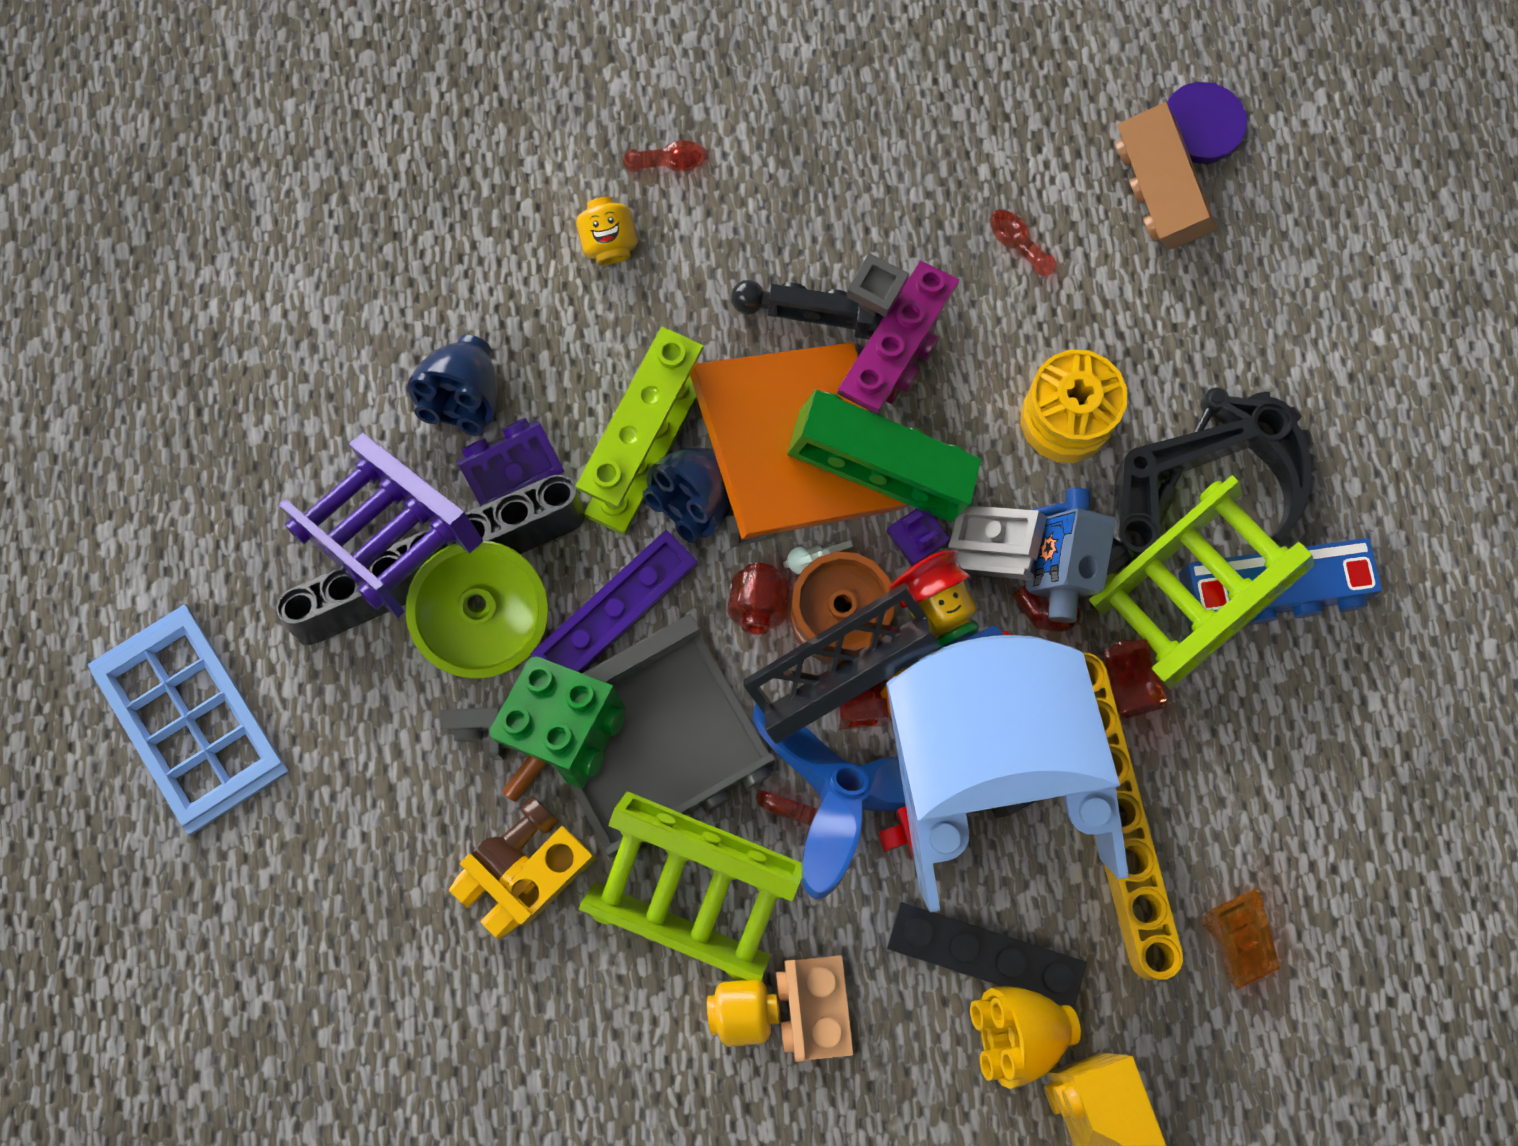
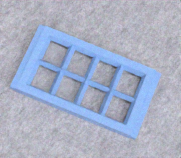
(232, 790)

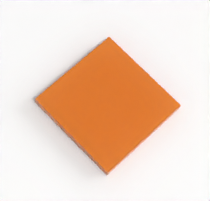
(750, 420)

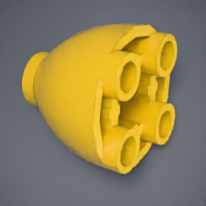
(1022, 1034)

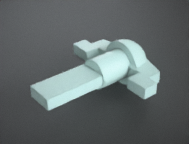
(801, 558)

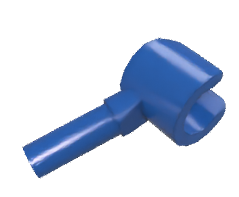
(1074, 499)

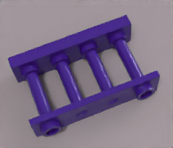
(397, 484)

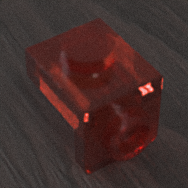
(1132, 678)

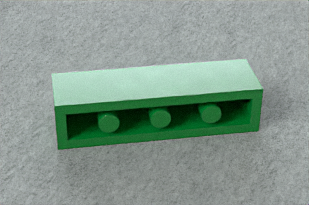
(884, 456)

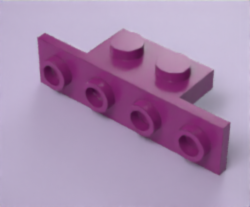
(900, 341)

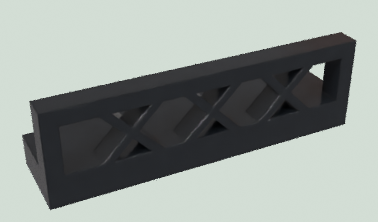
(850, 677)

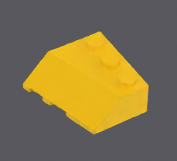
(1104, 1102)

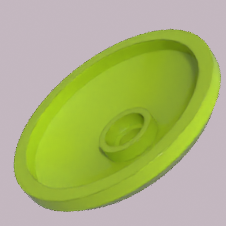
(482, 639)

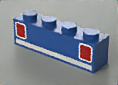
(1341, 576)

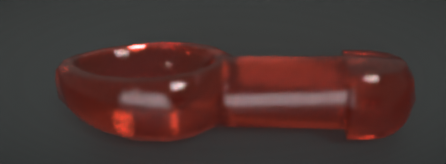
(677, 156)
(1014, 234)
(785, 807)

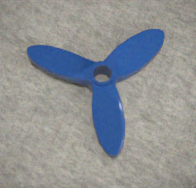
(844, 794)

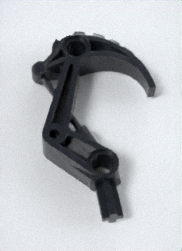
(1142, 506)

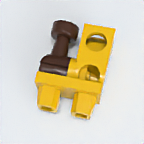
(516, 882)

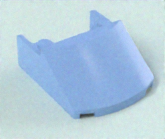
(1000, 729)

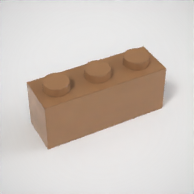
(1165, 177)

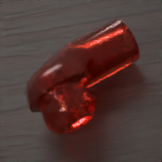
(1038, 610)

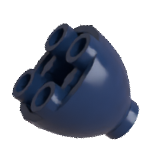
(456, 386)
(689, 492)

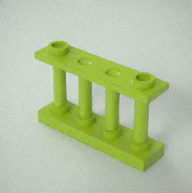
(641, 431)
(1209, 627)
(728, 858)

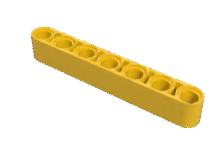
(1137, 838)

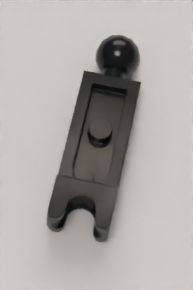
(800, 304)

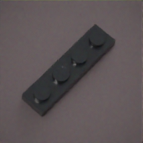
(985, 954)

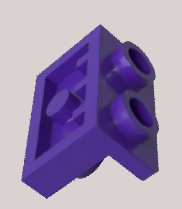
(509, 462)

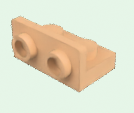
(816, 1008)

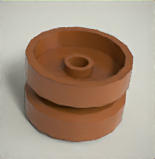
(834, 580)

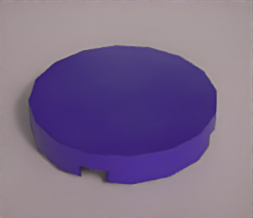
(1209, 120)

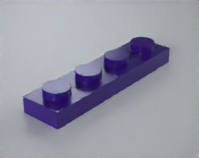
(618, 605)

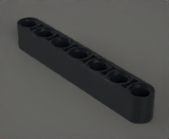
(494, 522)

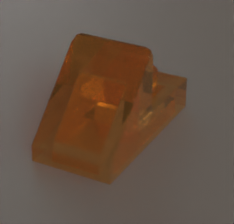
(1243, 938)

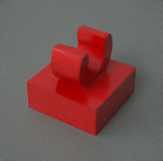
(897, 835)

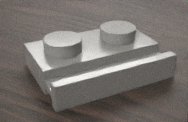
(998, 541)

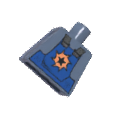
(1072, 560)

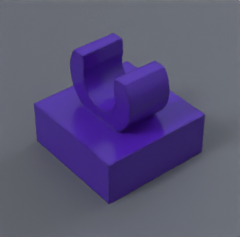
(917, 536)

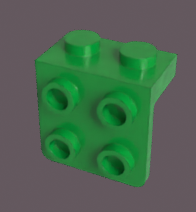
(560, 719)

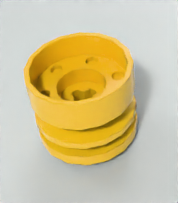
(1058, 424)

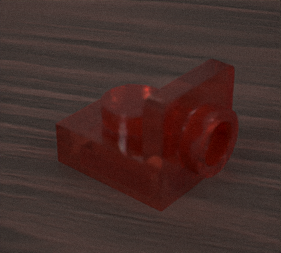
(863, 711)

